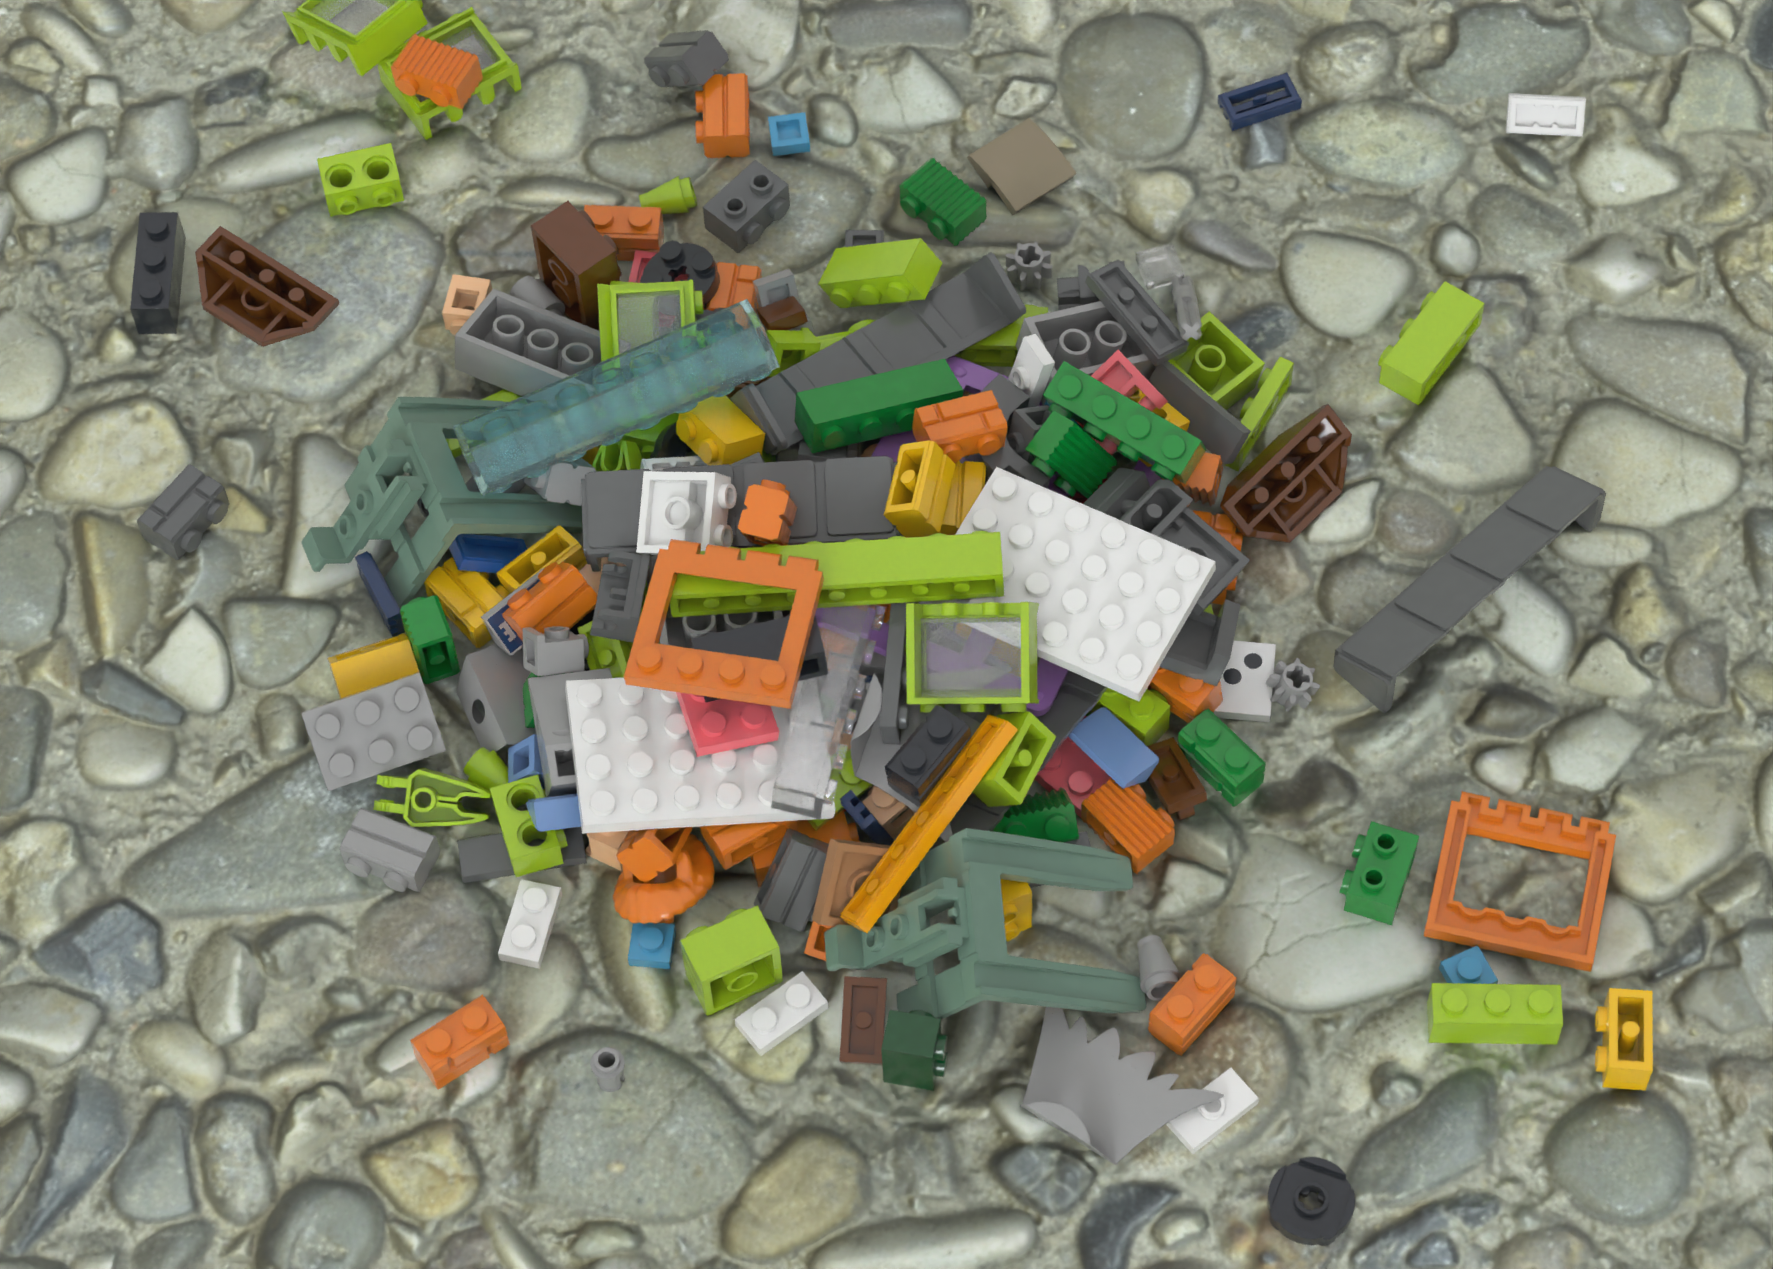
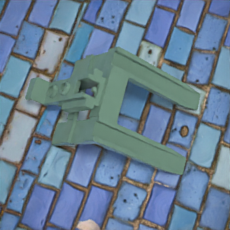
(382, 497)
(968, 876)

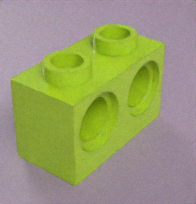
(361, 176)
(519, 828)

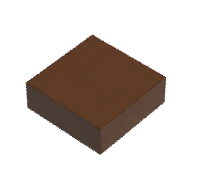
(782, 314)

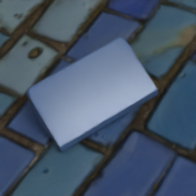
(1114, 748)
(555, 812)

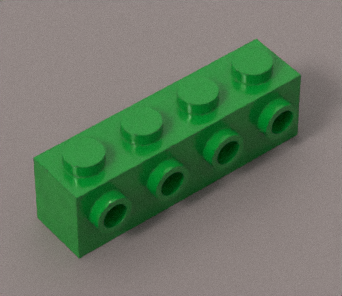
(871, 404)
(1125, 423)

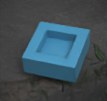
(789, 134)
(652, 945)
(1468, 968)

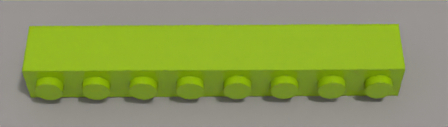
(861, 574)

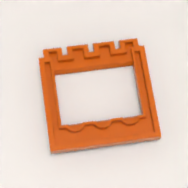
(715, 672)
(1529, 936)

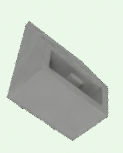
(553, 728)

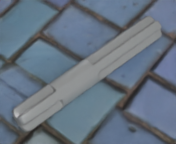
(1186, 308)

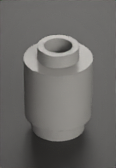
(537, 293)

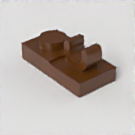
(1175, 780)
(863, 1020)

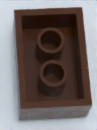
(574, 260)

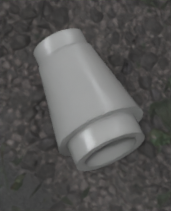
(1156, 968)

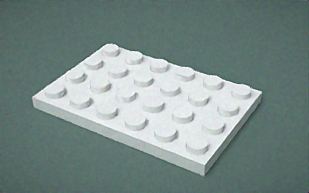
(1102, 586)
(643, 771)

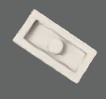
(530, 923)
(781, 1013)

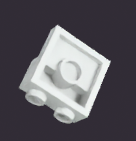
(684, 509)

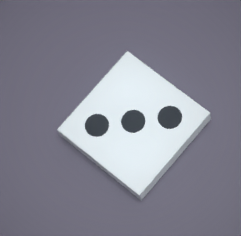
(1245, 680)

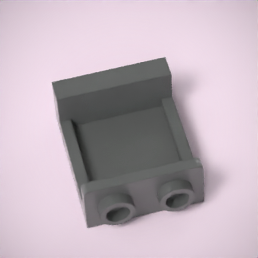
(1204, 644)

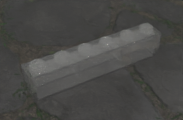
(826, 713)

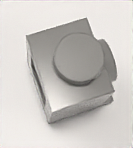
(553, 652)

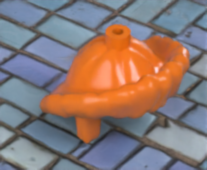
(670, 890)

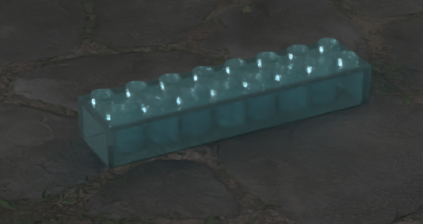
(616, 397)

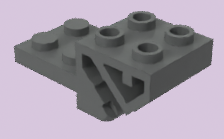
(1166, 514)

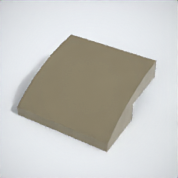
(1022, 165)

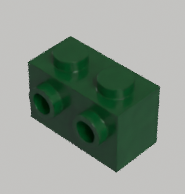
(913, 1049)

